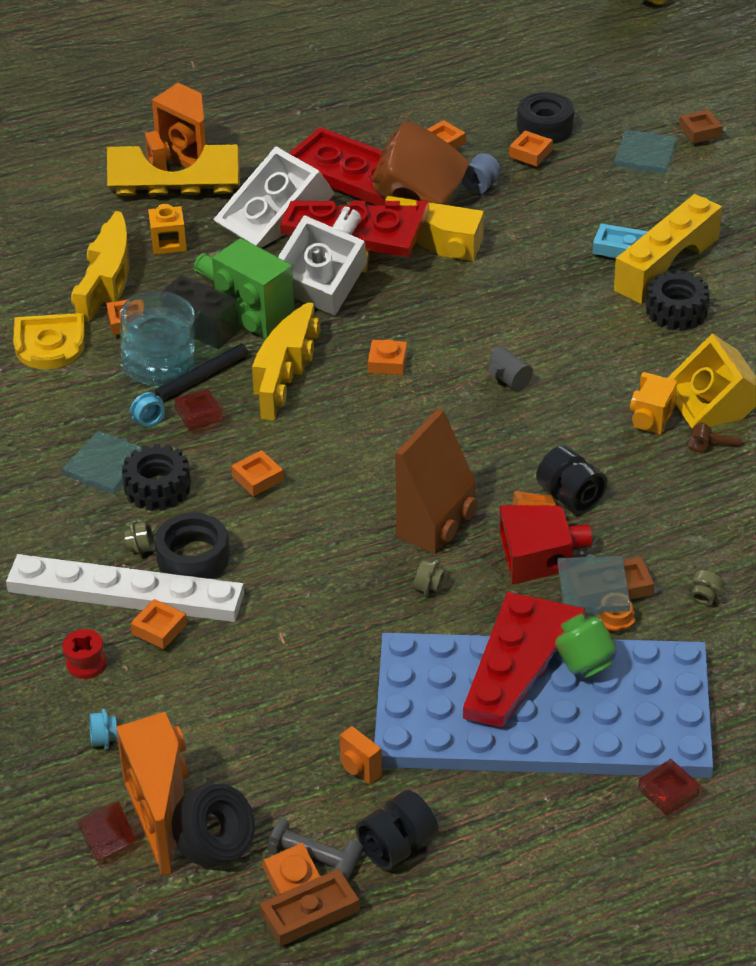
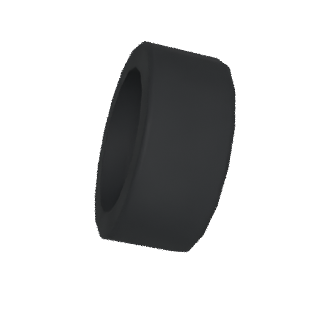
(188, 528)

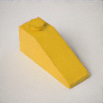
(450, 230)

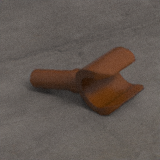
(702, 436)

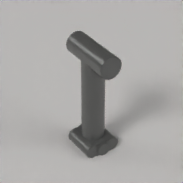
(344, 860)

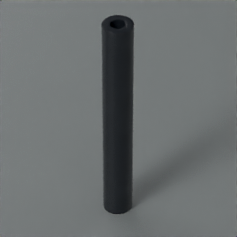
(201, 372)

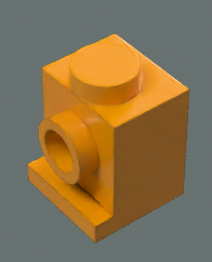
(167, 220)
(653, 403)

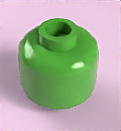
(585, 645)

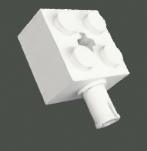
(325, 260)

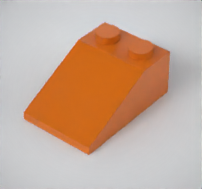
(154, 779)

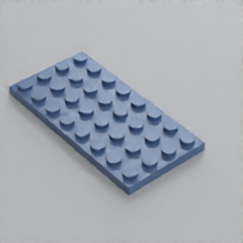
(612, 723)

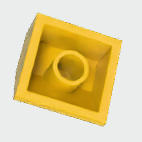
(715, 384)

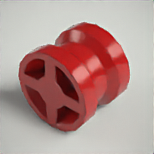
(84, 654)

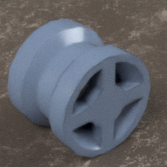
(481, 173)

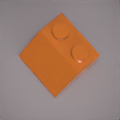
(180, 122)

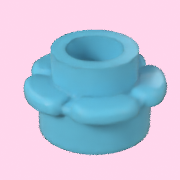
(147, 409)
(102, 729)

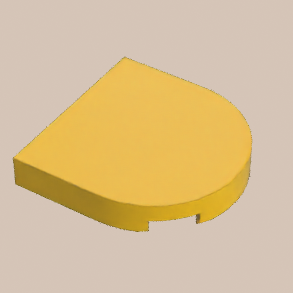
(49, 340)

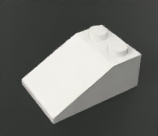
(263, 199)

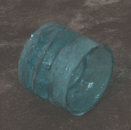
(157, 337)

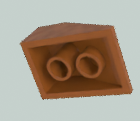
(432, 485)

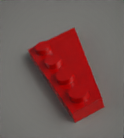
(384, 228)
(515, 656)

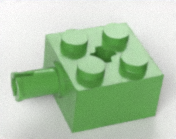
(257, 281)

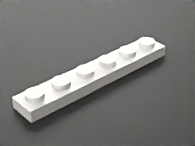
(124, 587)

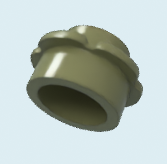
(140, 538)
(429, 577)
(705, 587)

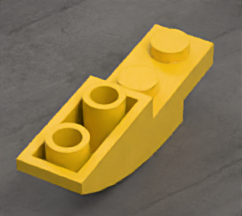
(107, 268)
(282, 356)

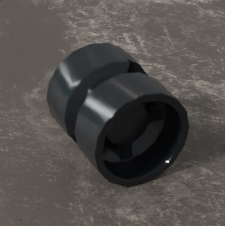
(571, 479)
(395, 831)

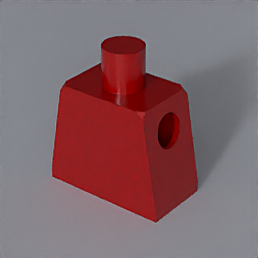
(536, 538)

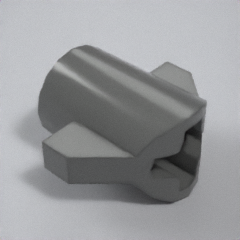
(509, 368)

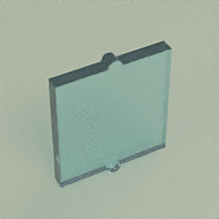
(645, 151)
(100, 462)
(594, 583)

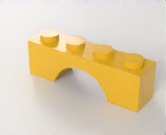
(215, 169)
(689, 226)

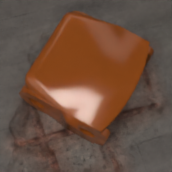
(418, 166)

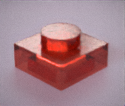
(198, 409)
(668, 787)
(106, 830)

